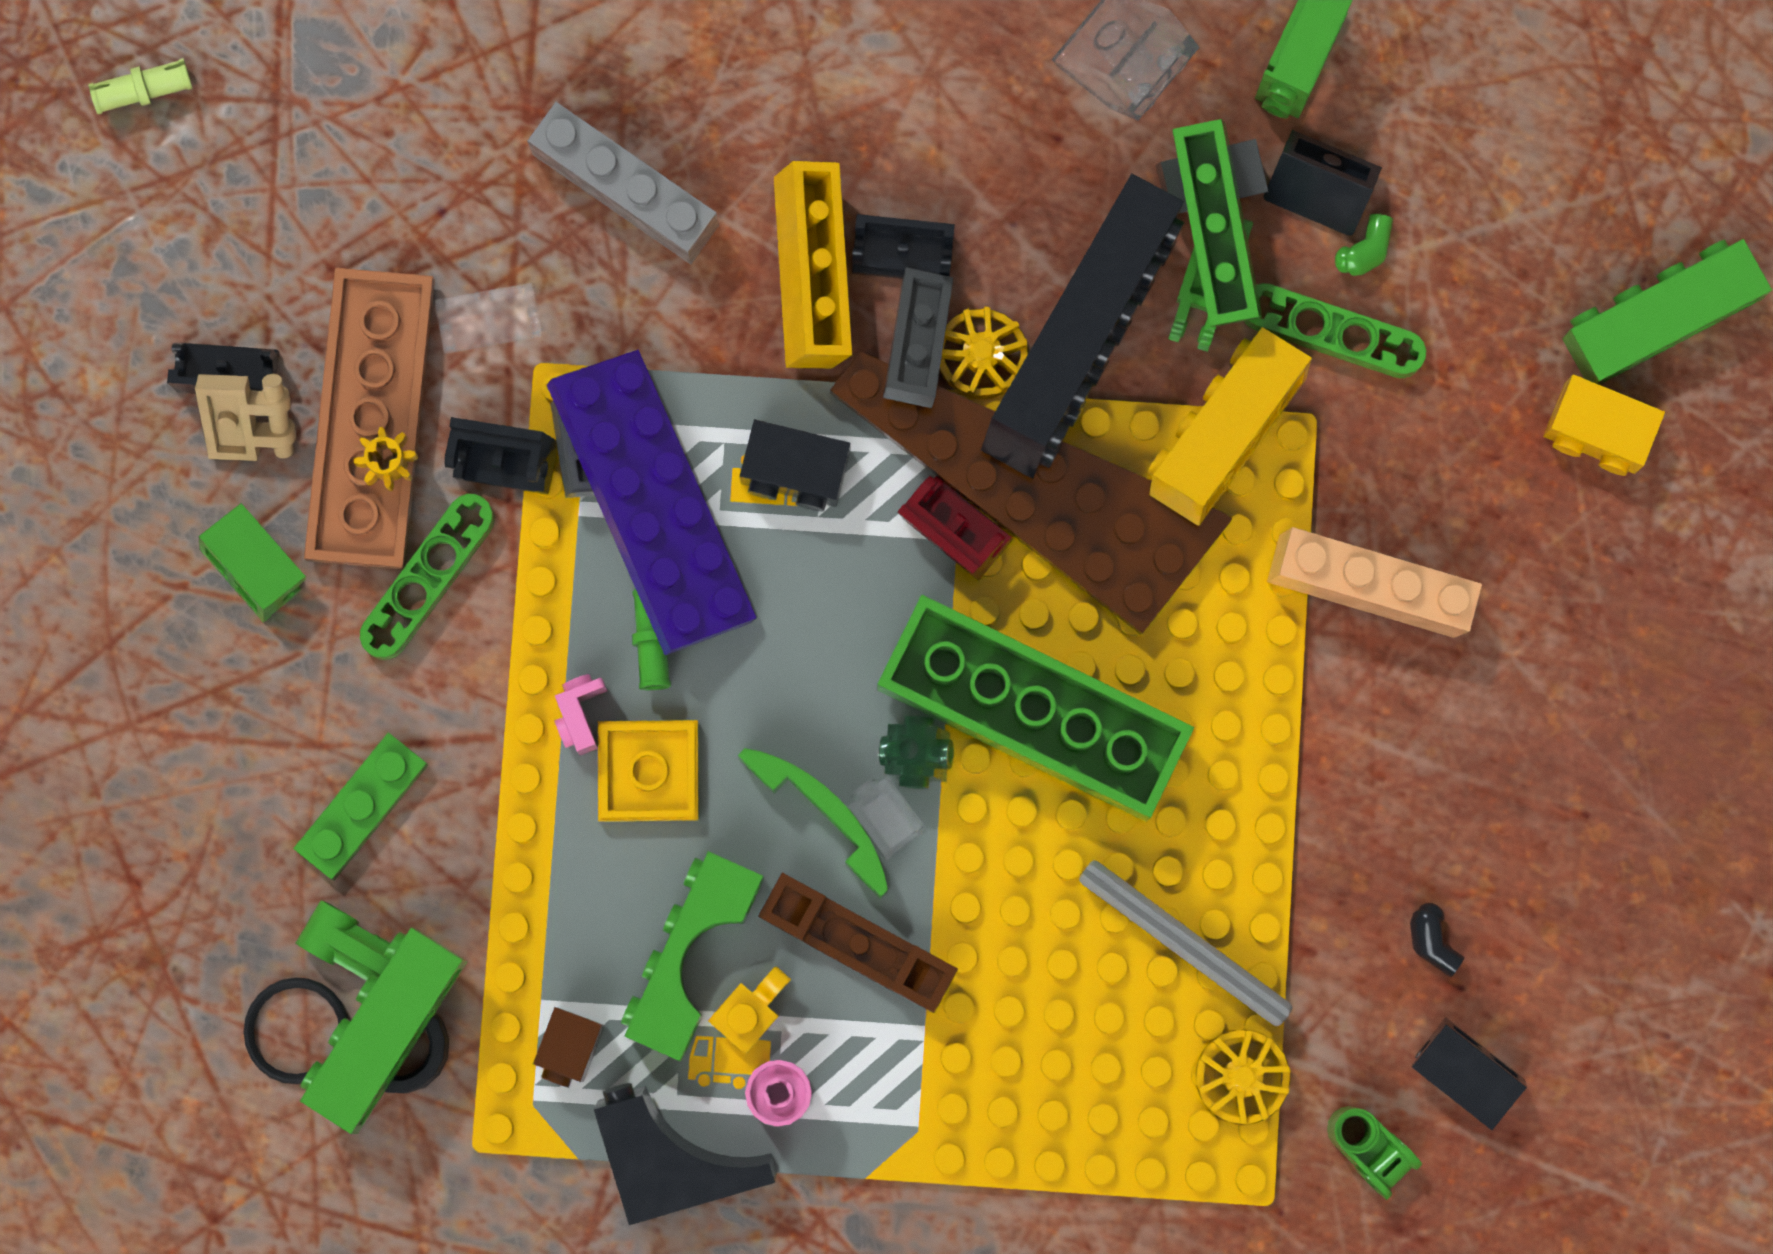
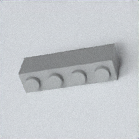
(623, 183)

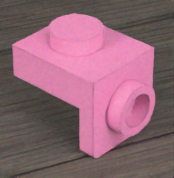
(574, 725)

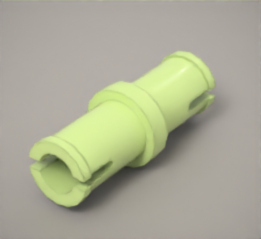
(140, 86)

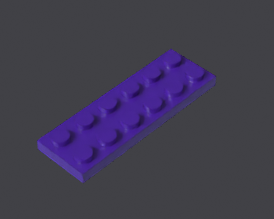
(651, 501)

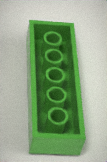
(1034, 708)

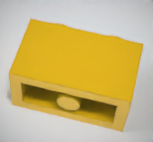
(1603, 426)

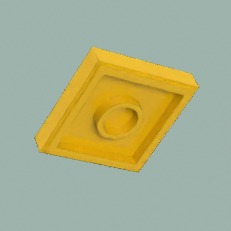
(648, 771)

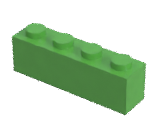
(1217, 223)
(1666, 313)
(382, 1030)

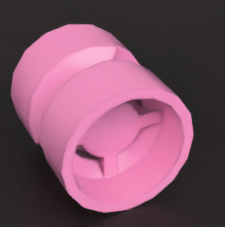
(778, 1093)

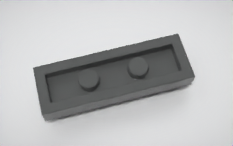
(918, 338)

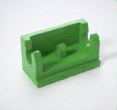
(251, 562)

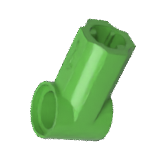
(339, 940)

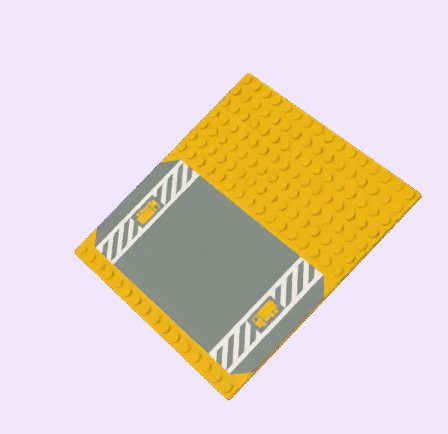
(1067, 1023)

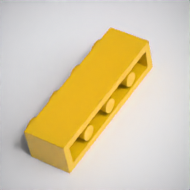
(812, 265)
(1228, 426)

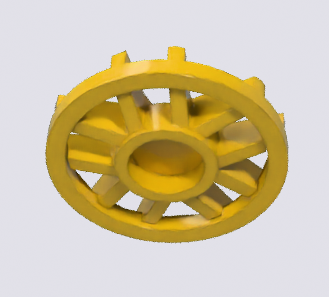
(982, 352)
(1242, 1077)

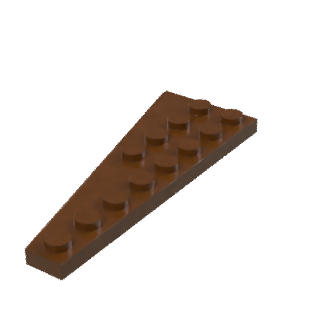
(1076, 515)

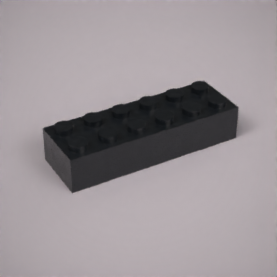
(1085, 328)

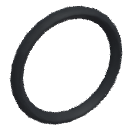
(257, 1004)

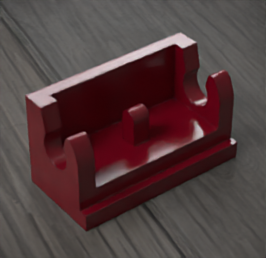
(955, 526)

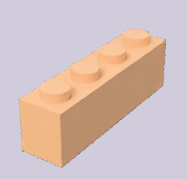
(1374, 582)

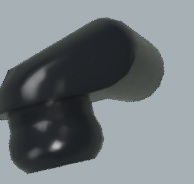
(1428, 939)

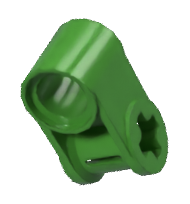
(1379, 1154)

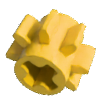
(397, 466)

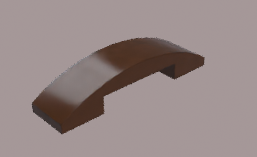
(858, 943)

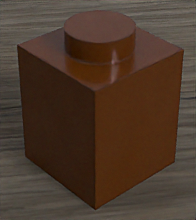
(567, 1047)

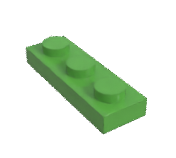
(360, 806)

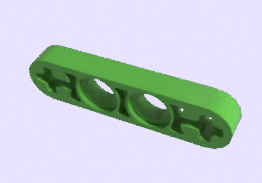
(1334, 323)
(420, 572)

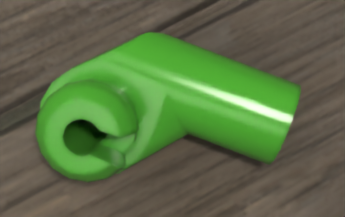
(1369, 252)

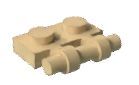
(229, 418)

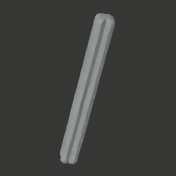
(1185, 943)

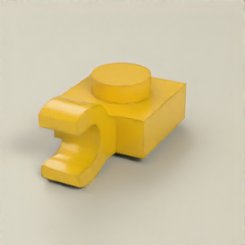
(747, 1013)

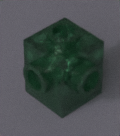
(933, 756)

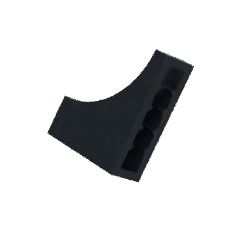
(661, 1169)

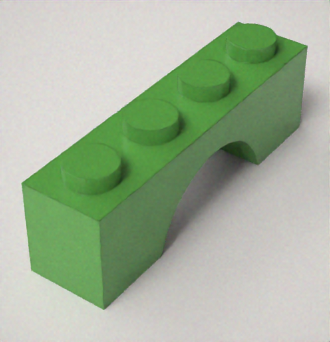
(718, 896)

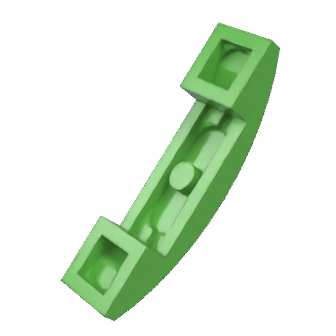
(776, 772)

